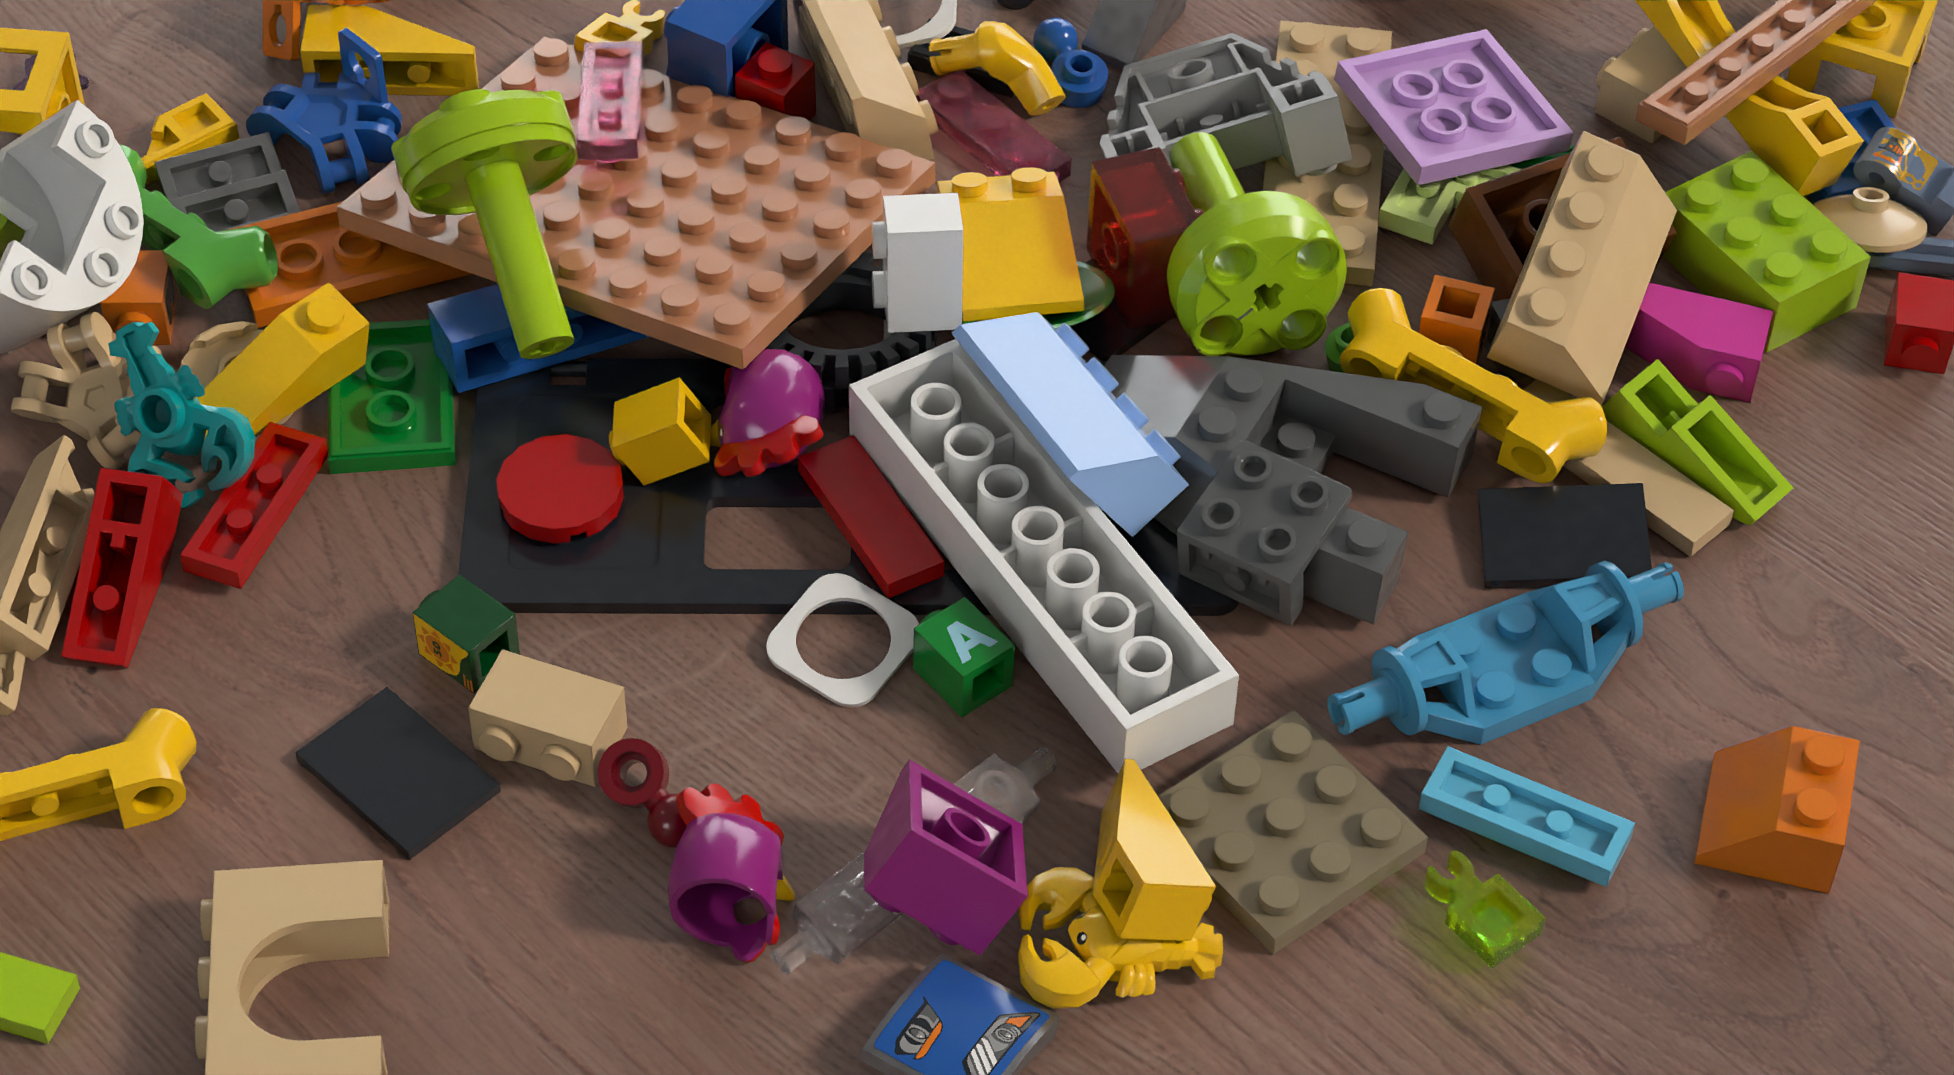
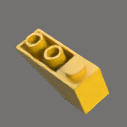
(1145, 867)

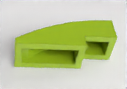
(1697, 442)

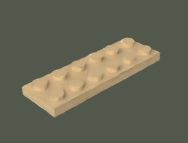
(1351, 191)

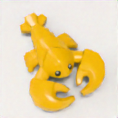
(1131, 962)

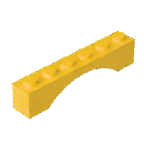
(1784, 125)

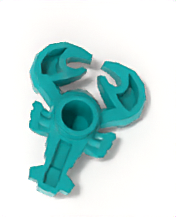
(174, 419)

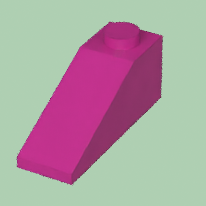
(1702, 339)

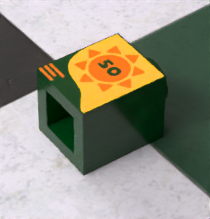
(464, 631)

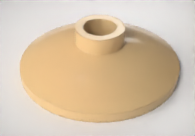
(1875, 220)

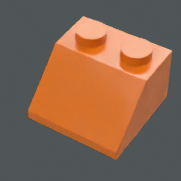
(1780, 807)

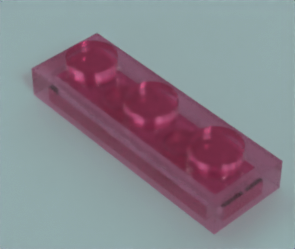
(610, 101)
(990, 128)

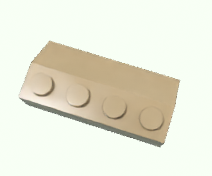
(863, 74)
(1586, 271)

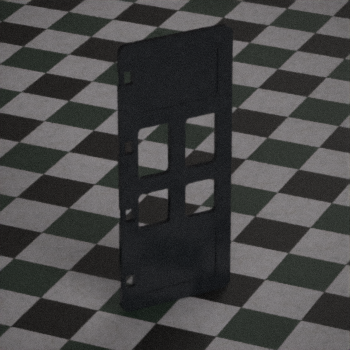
(656, 544)

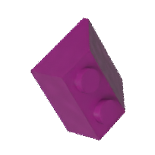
(946, 860)

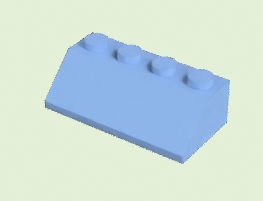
(1076, 415)

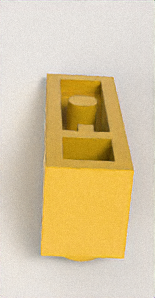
(412, 56)
(293, 359)

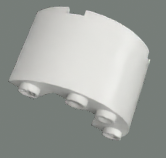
(79, 219)

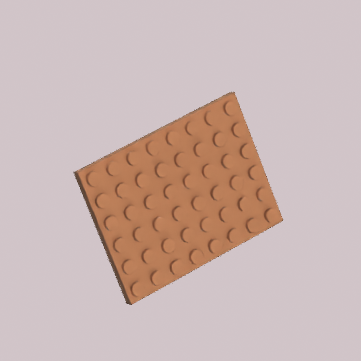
(698, 240)

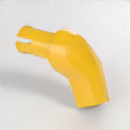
(1004, 56)

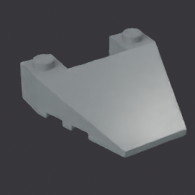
(1237, 97)

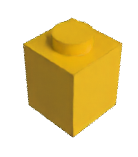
(660, 431)

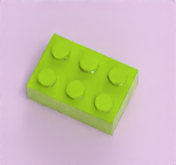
(1764, 246)

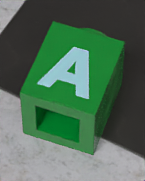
(963, 656)

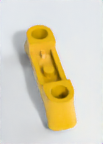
(1533, 433)
(133, 776)

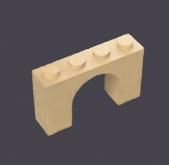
(270, 923)

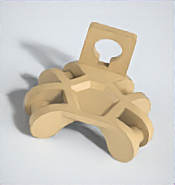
(91, 390)

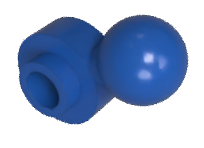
(1078, 72)

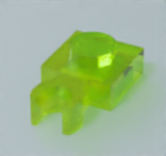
(1487, 914)

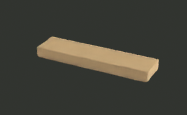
(1673, 502)

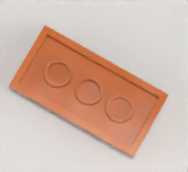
(318, 251)

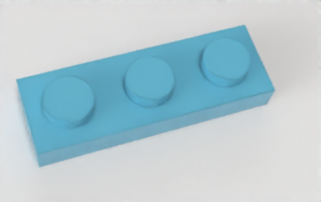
(1526, 816)

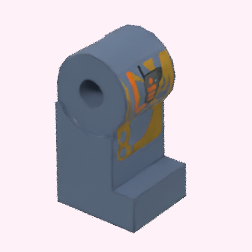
(1909, 175)

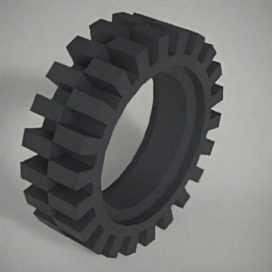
(843, 367)

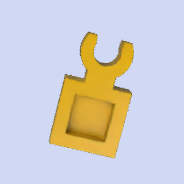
(624, 29)

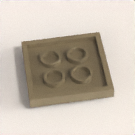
(1290, 830)

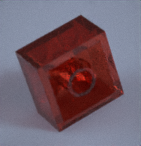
(1132, 228)

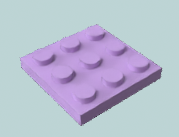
(1453, 106)

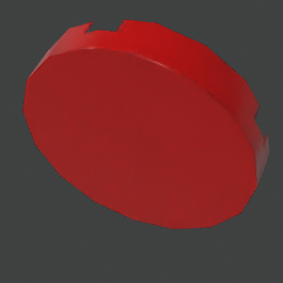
(560, 488)

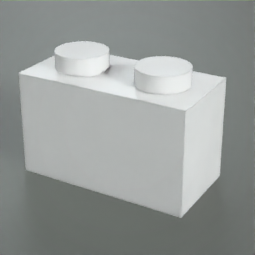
(920, 262)

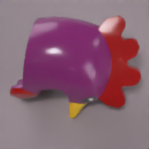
(768, 413)
(722, 860)

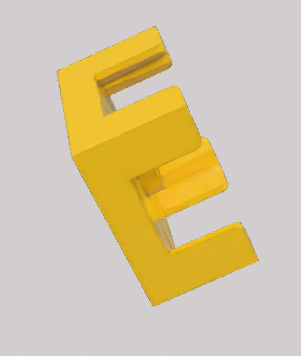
(1877, 41)
(51, 83)

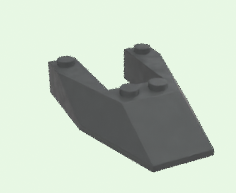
(1306, 416)

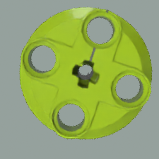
(487, 158)
(1253, 266)

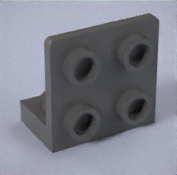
(1260, 529)

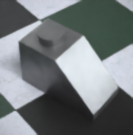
(1129, 28)

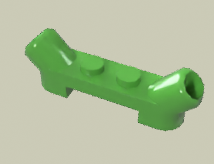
(203, 261)

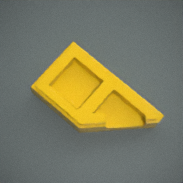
(188, 129)

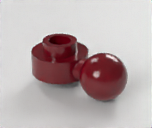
(663, 816)

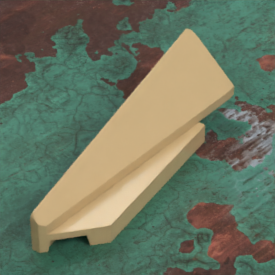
(39, 561)

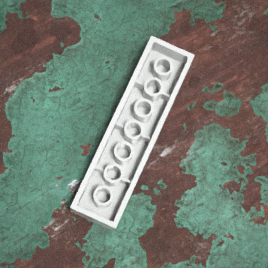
(1043, 559)

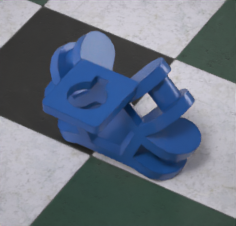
(335, 111)

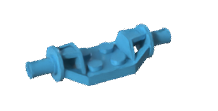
(1510, 658)

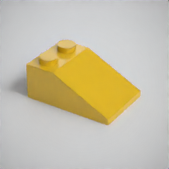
(1015, 245)

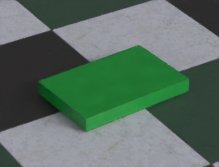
(394, 407)

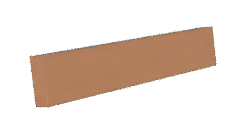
(1743, 65)

